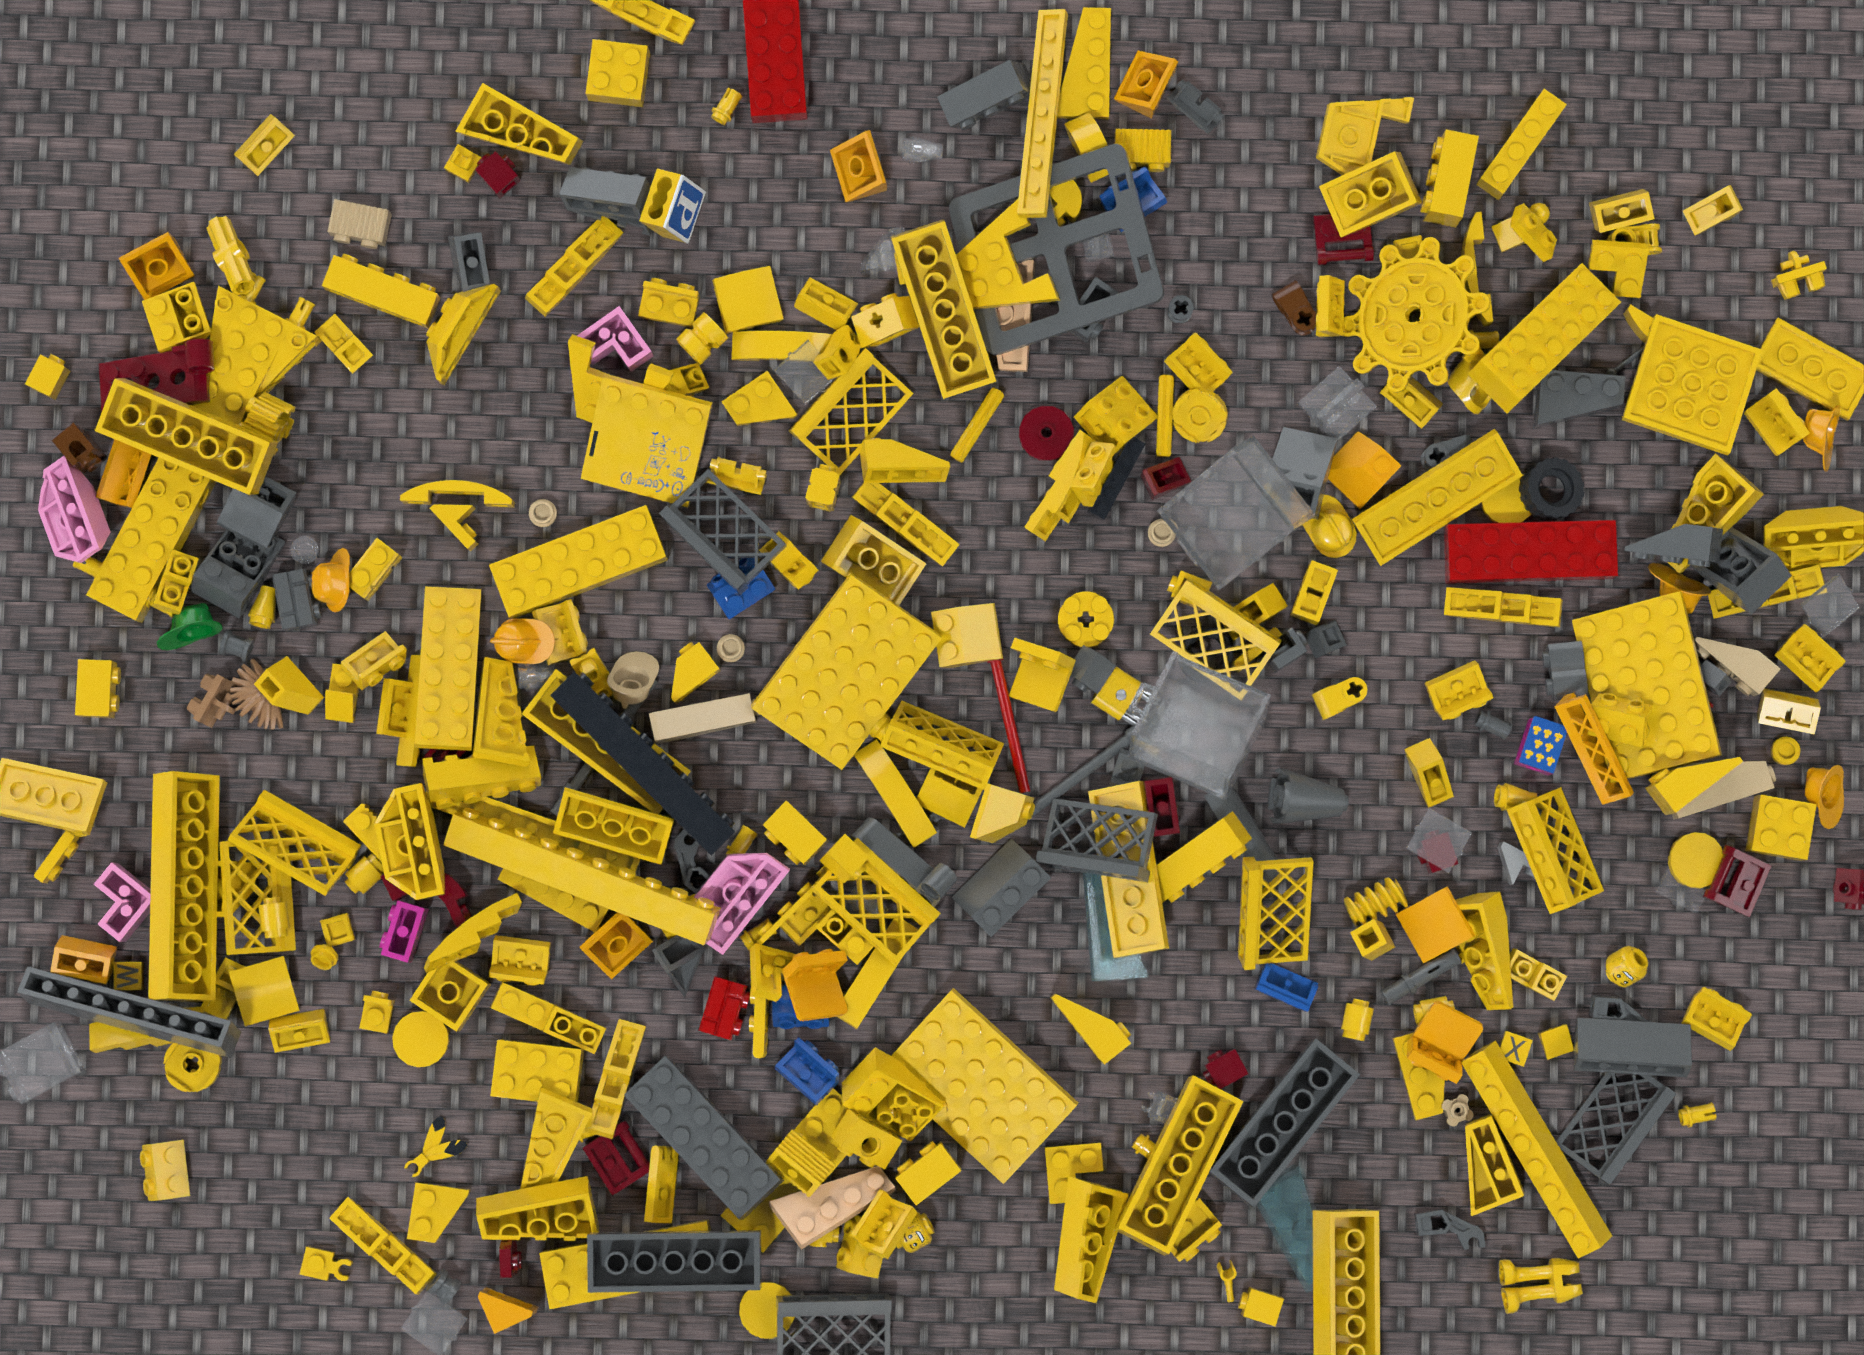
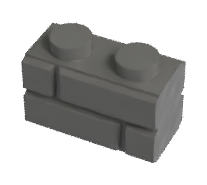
(296, 600)

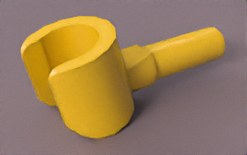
(1227, 1276)

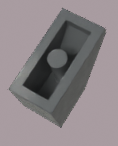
(469, 260)

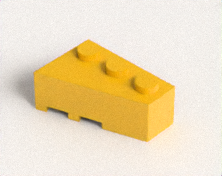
(1489, 1166)

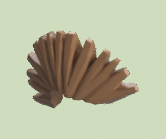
(253, 699)

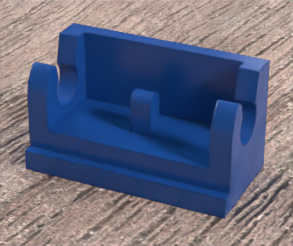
(1286, 986)

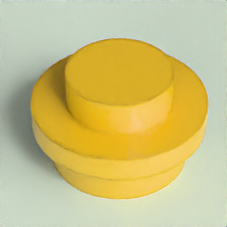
(323, 956)

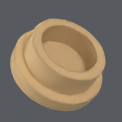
(542, 513)
(1160, 533)
(730, 648)

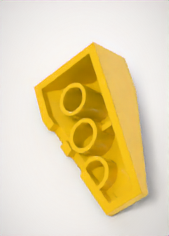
(1716, 499)
(1488, 951)

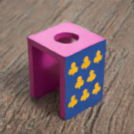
(1541, 745)

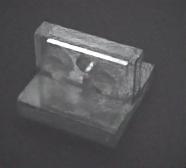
(1337, 404)

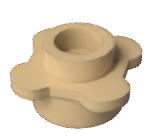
(1449, 1109)

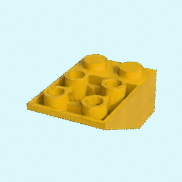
(890, 1095)

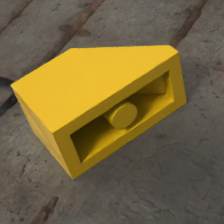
(1261, 606)
(692, 671)
(1429, 772)

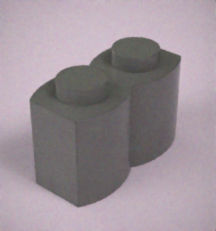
(1565, 670)

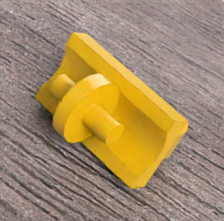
(1788, 281)
(594, 669)

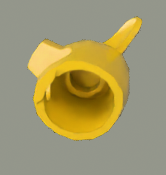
(1465, 387)

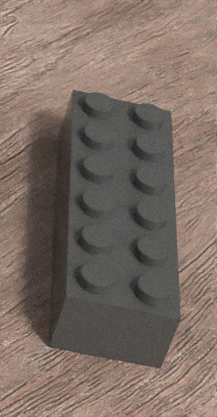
(1283, 1122)
(704, 1137)
(674, 1261)

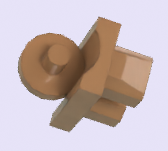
(215, 702)

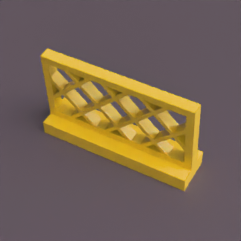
(833, 394)
(1223, 613)
(944, 756)
(303, 830)
(1544, 855)
(278, 886)
(895, 889)
(1251, 907)

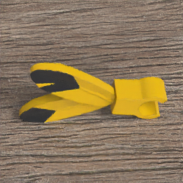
(432, 1149)

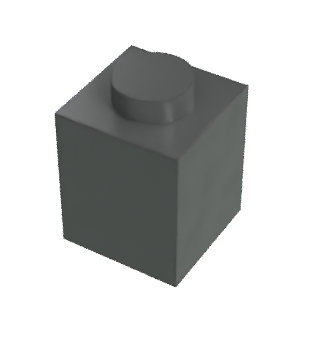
(1090, 670)

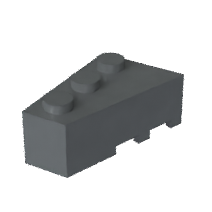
(986, 94)

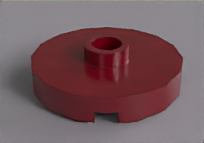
(1038, 446)

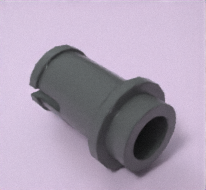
(1492, 724)

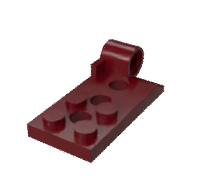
(193, 358)

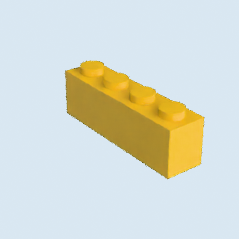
(1521, 144)
(381, 291)
(1200, 855)

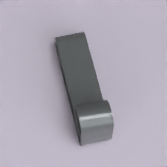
(928, 882)

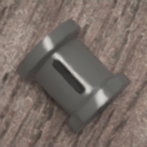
(1180, 318)
(236, 645)

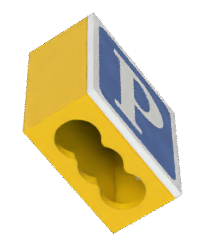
(672, 206)

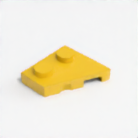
(758, 402)
(433, 1210)

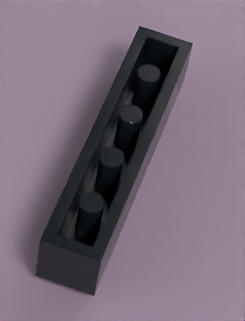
(1116, 478)

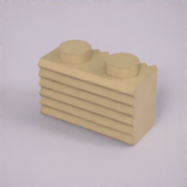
(359, 223)

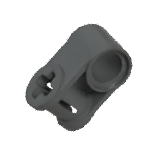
(1444, 450)

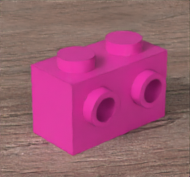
(404, 931)

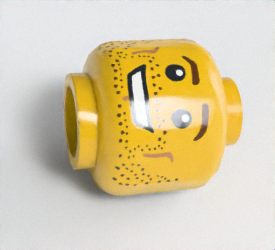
(1626, 966)
(917, 1234)

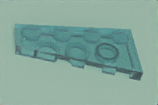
(1102, 963)
(1291, 1223)

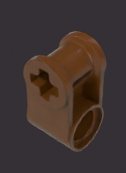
(1293, 304)

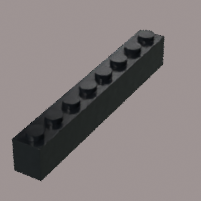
(642, 763)

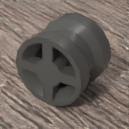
(443, 1286)

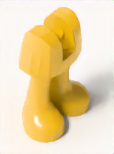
(1553, 1272)

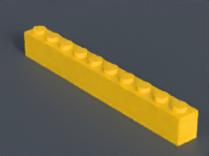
(582, 876)

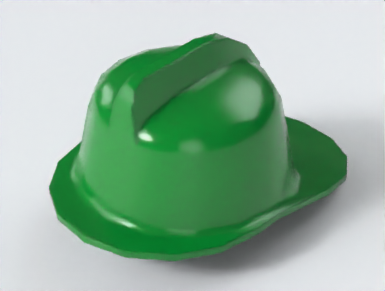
(189, 626)

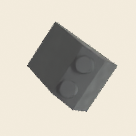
(1745, 571)

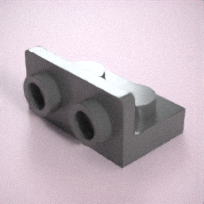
(1287, 655)

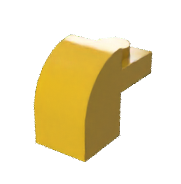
(1086, 137)
(1067, 201)
(791, 563)

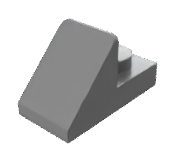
(1513, 861)

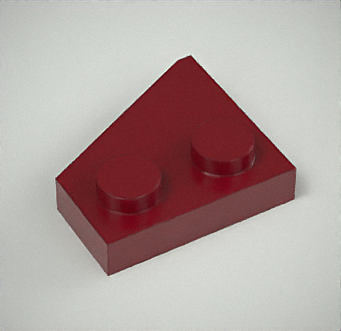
(509, 1258)

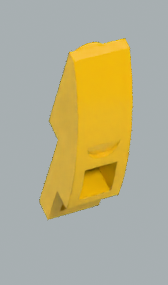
(1060, 500)
(548, 1017)

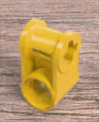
(1640, 234)
(1335, 697)

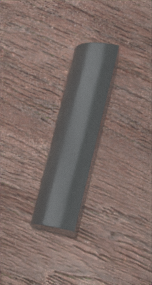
(1258, 846)
(1632, 1047)

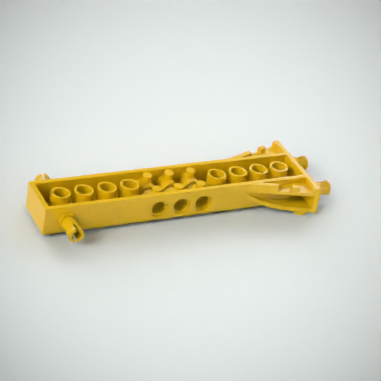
(249, 358)

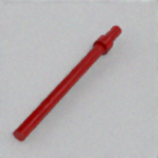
(1010, 726)

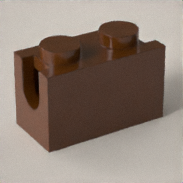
(79, 448)

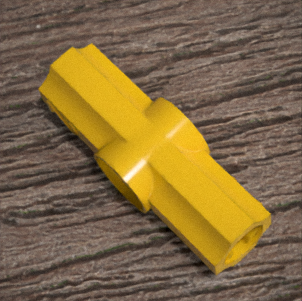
(231, 255)

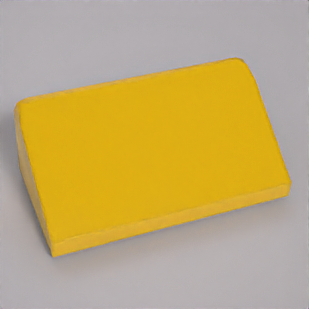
(264, 144)
(825, 304)
(1414, 402)
(299, 1030)

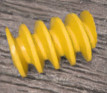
(1375, 901)

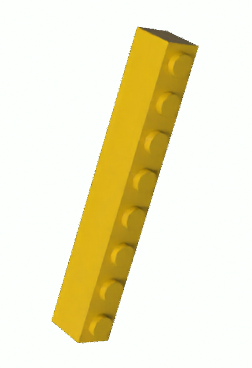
(1536, 1149)

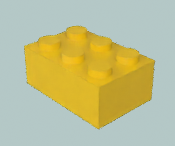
(1449, 178)
(527, 1066)

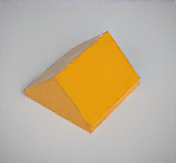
(1146, 82)
(858, 167)
(157, 266)
(616, 944)
(504, 1310)

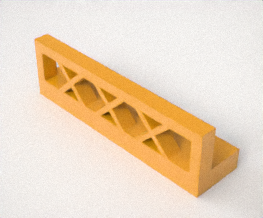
(123, 474)
(1589, 748)

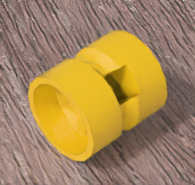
(702, 338)

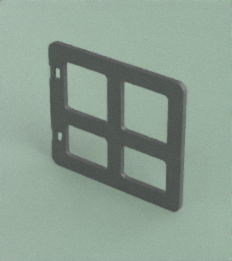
(1054, 241)

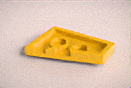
(1422, 1085)

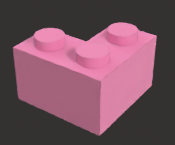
(617, 334)
(130, 899)

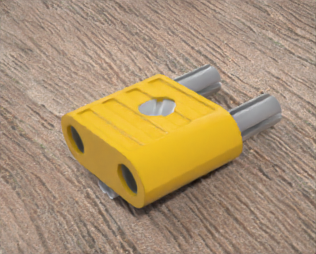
(1117, 695)

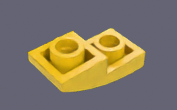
(175, 582)
(1535, 975)

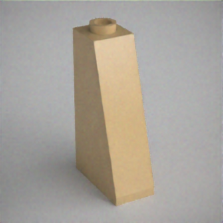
(702, 718)
(1741, 782)

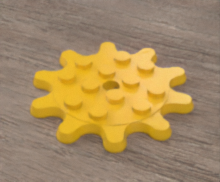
(1391, 297)

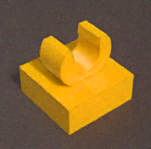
(462, 163)

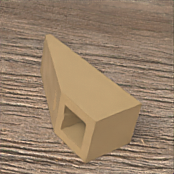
(1743, 665)

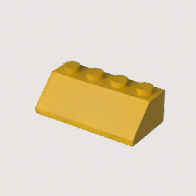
(613, 826)

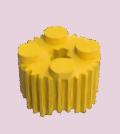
(269, 417)

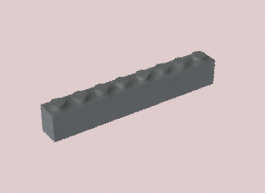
(129, 1012)

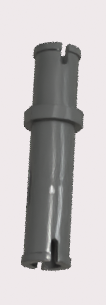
(1420, 976)

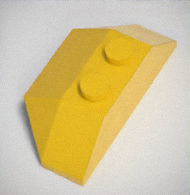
(457, 327)
(1816, 537)
(410, 843)

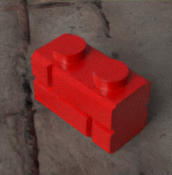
(724, 1008)

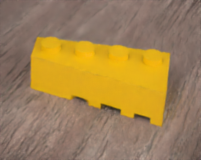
(508, 124)
(476, 778)
(1087, 1237)

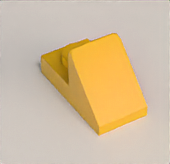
(1713, 210)
(452, 517)
(341, 696)

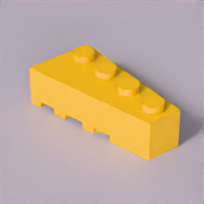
(541, 1212)

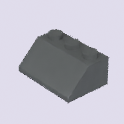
(1001, 887)

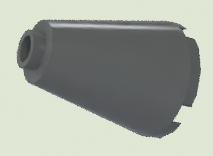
(1303, 798)

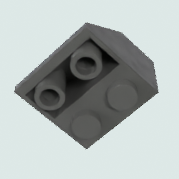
(257, 515)

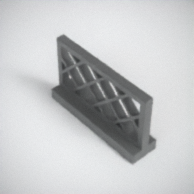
(705, 548)
(1098, 864)
(1634, 1136)
(834, 1305)

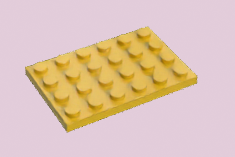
(1651, 657)
(846, 671)
(991, 1091)

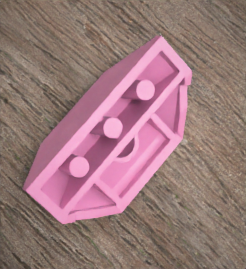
(71, 512)
(740, 889)

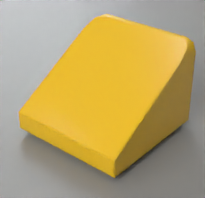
(1506, 236)
(1556, 1041)

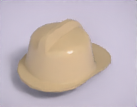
(633, 677)

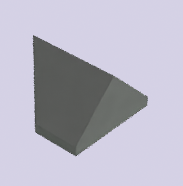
(680, 960)

